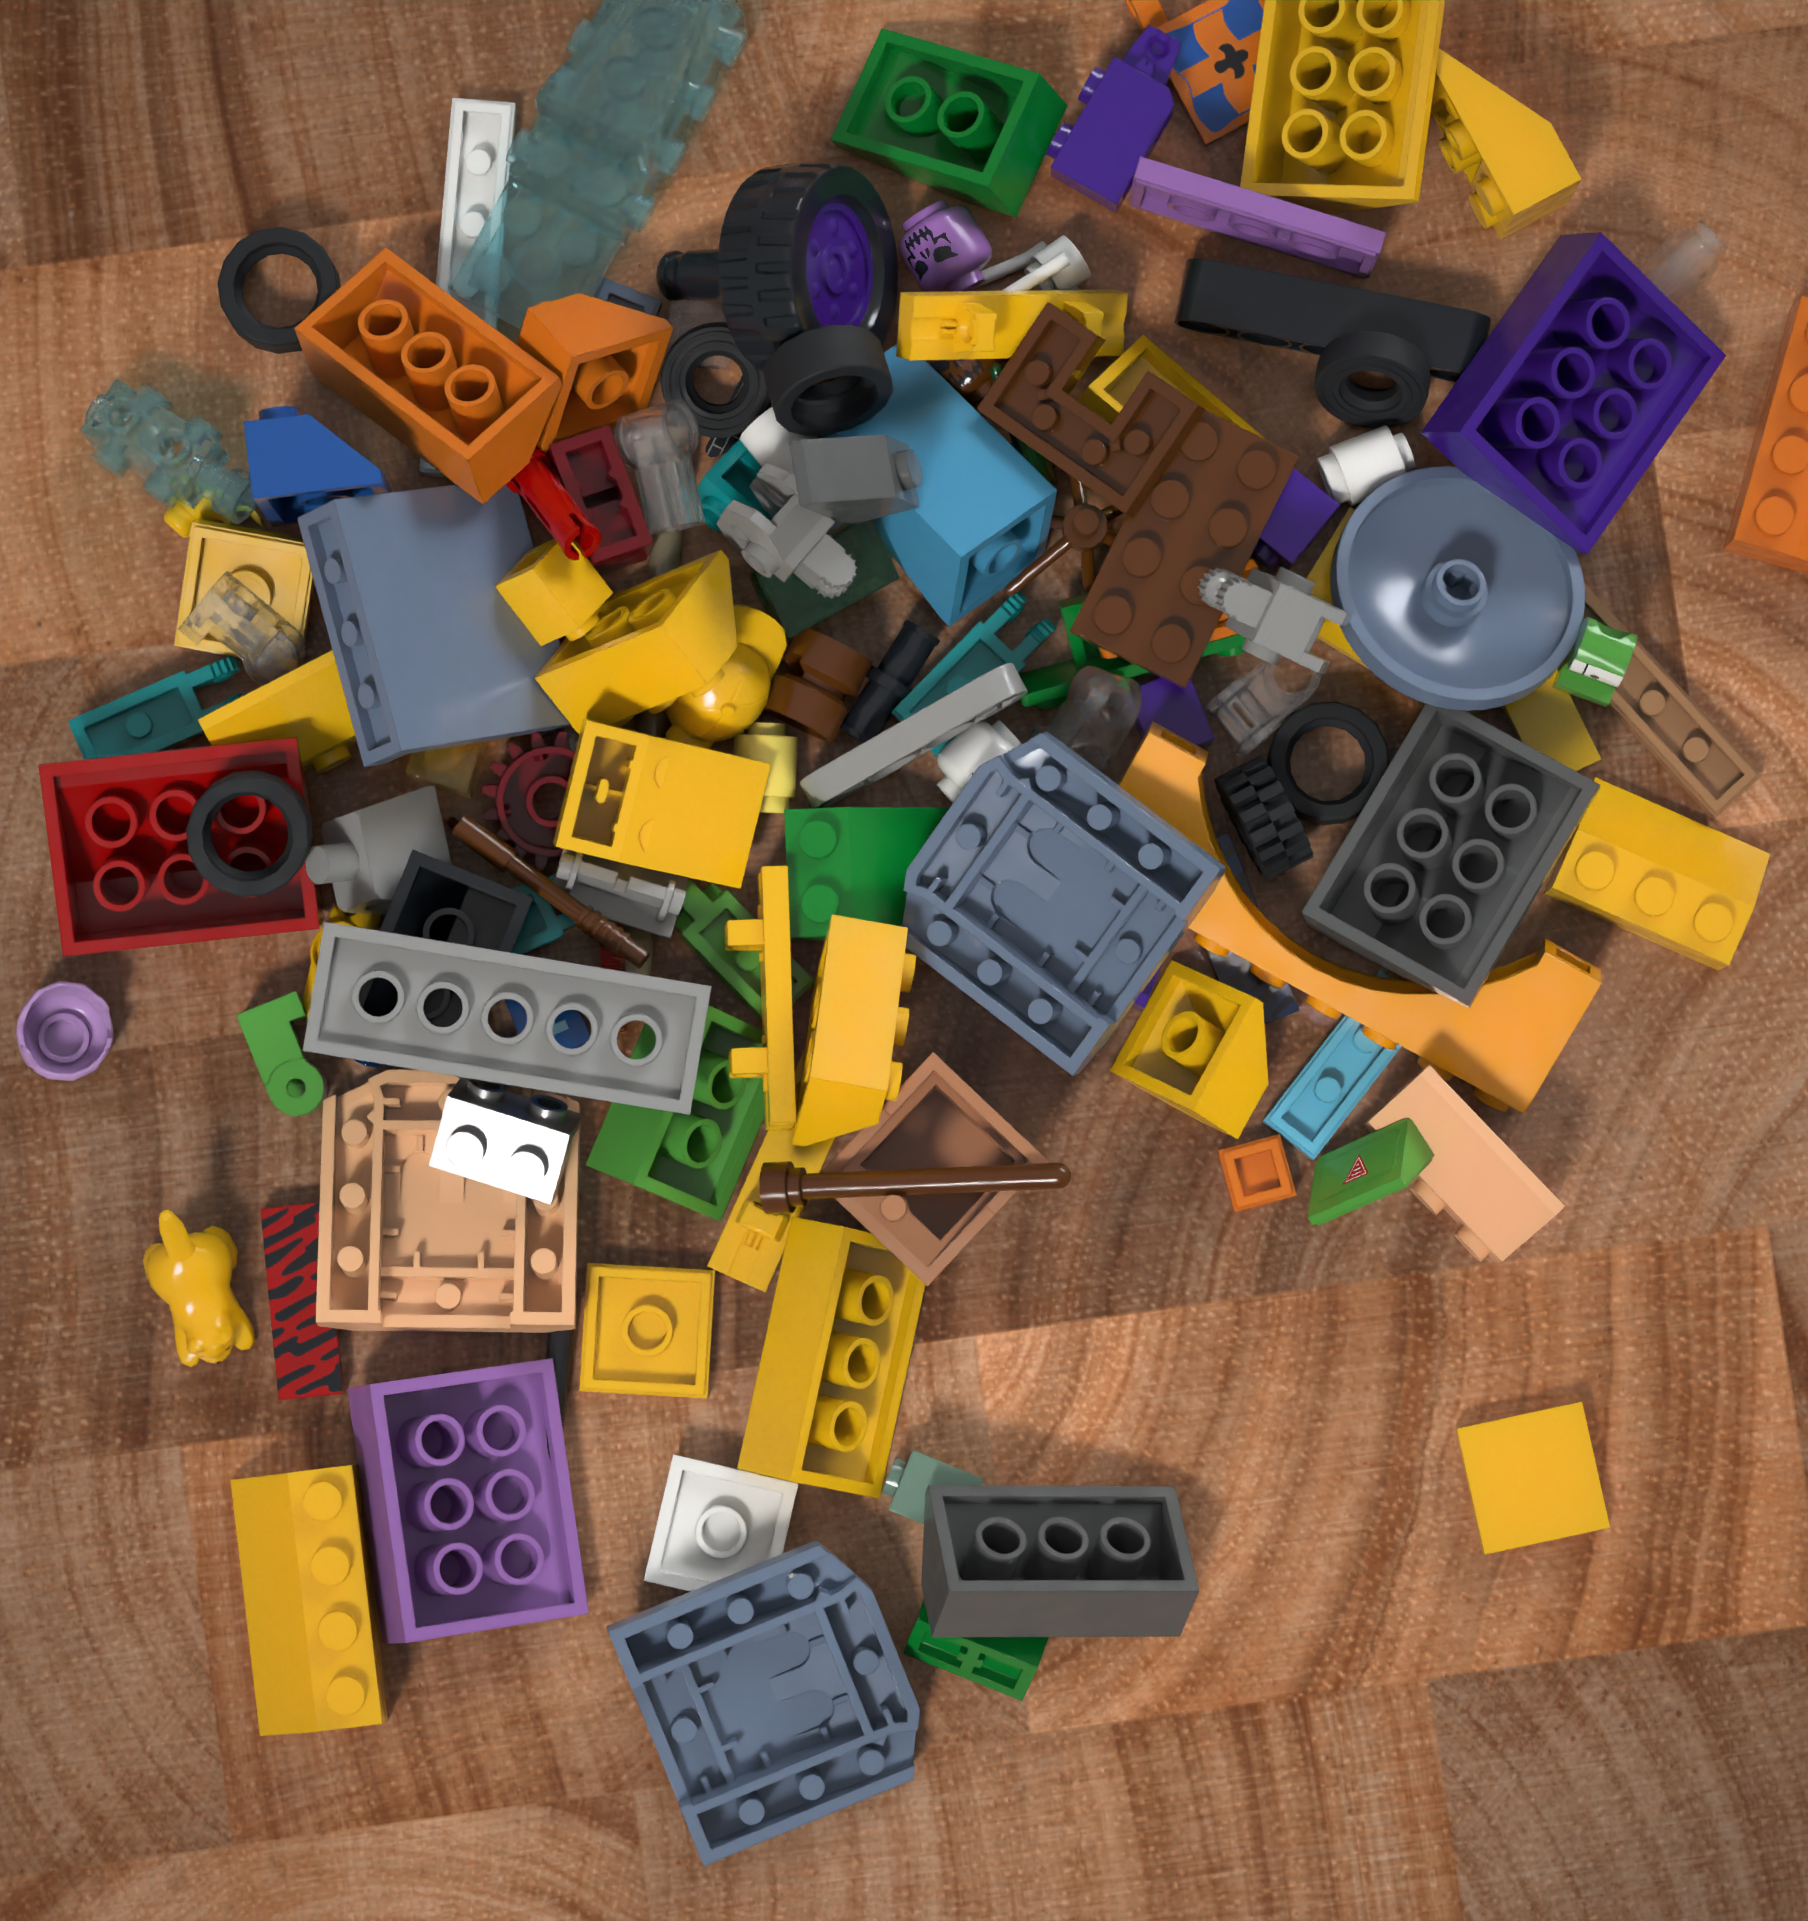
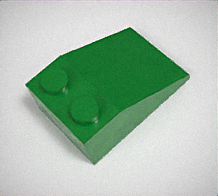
(951, 120)
(851, 863)

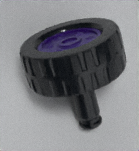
(794, 256)

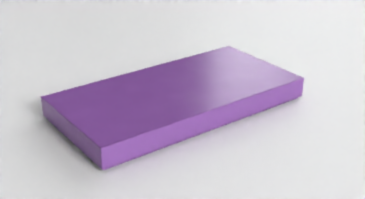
(1255, 218)

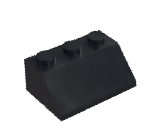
(451, 907)

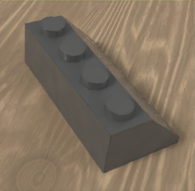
(1056, 1561)

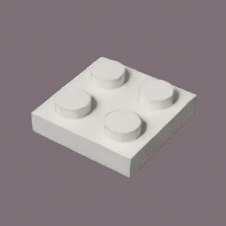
(717, 1523)

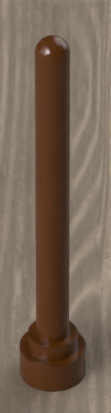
(787, 1187)

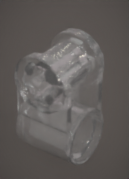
(1260, 702)

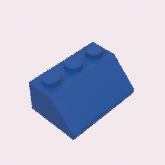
(303, 466)

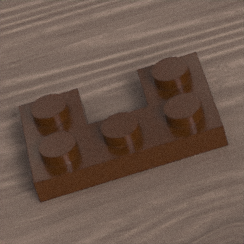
(1112, 459)

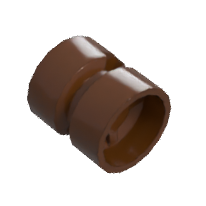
(816, 684)

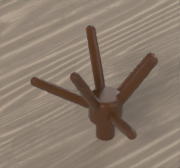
(1082, 530)

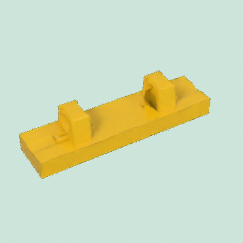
(996, 322)
(772, 938)
(751, 1238)

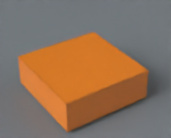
(1256, 1173)

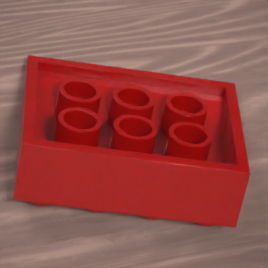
(126, 859)

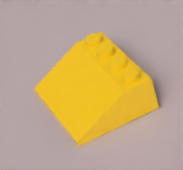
(1342, 102)

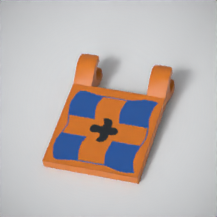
(1215, 59)

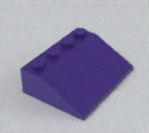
(1575, 390)

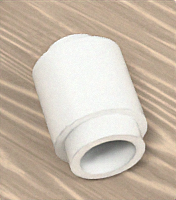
(1363, 464)

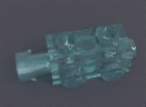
(148, 451)

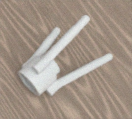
(1046, 267)

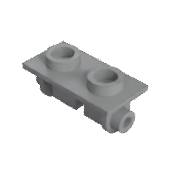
(623, 892)

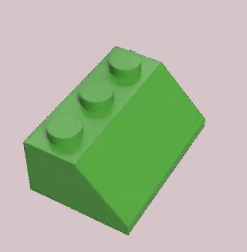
(697, 1154)

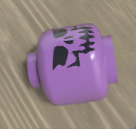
(945, 248)

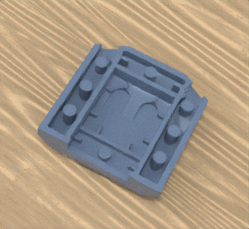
(1053, 897)
(771, 1698)

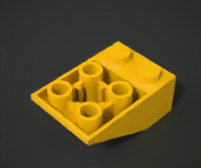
(1502, 148)
(661, 804)

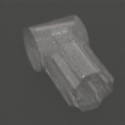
(659, 449)

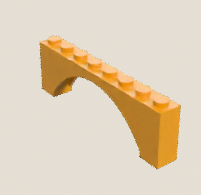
(1497, 1044)

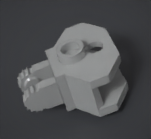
(792, 540)
(1272, 613)

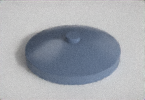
(1455, 592)

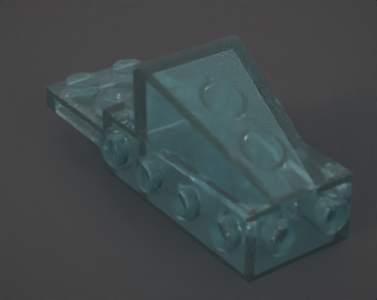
(599, 149)

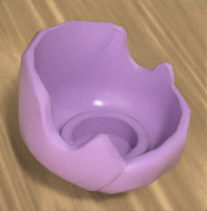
(64, 1031)

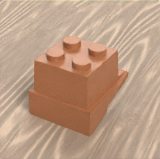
(932, 1125)

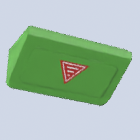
(1367, 1170)

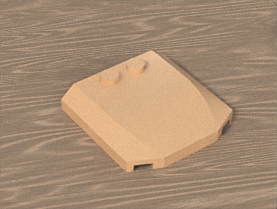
(427, 1245)

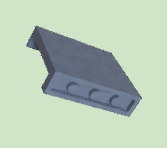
(418, 623)

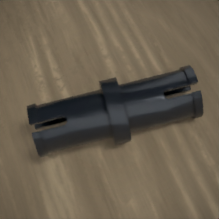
(889, 682)

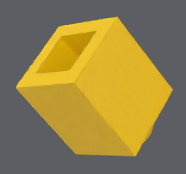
(554, 593)

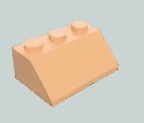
(1471, 1170)

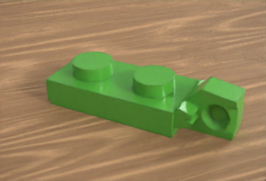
(702, 930)

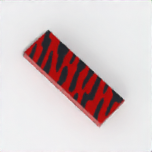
(304, 1353)

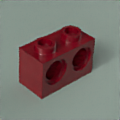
(599, 484)

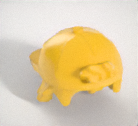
(743, 690)

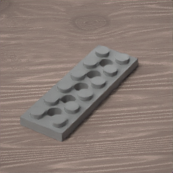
(482, 978)

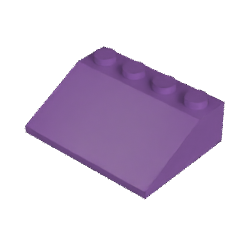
(465, 1503)

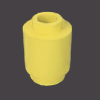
(769, 744)

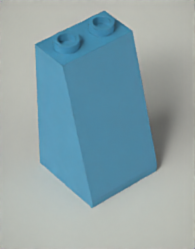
(979, 499)

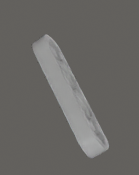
(914, 736)

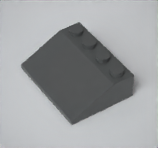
(1449, 853)

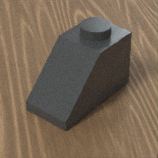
(856, 477)

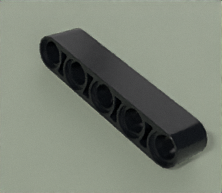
(1311, 313)

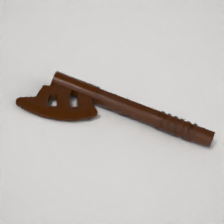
(585, 917)

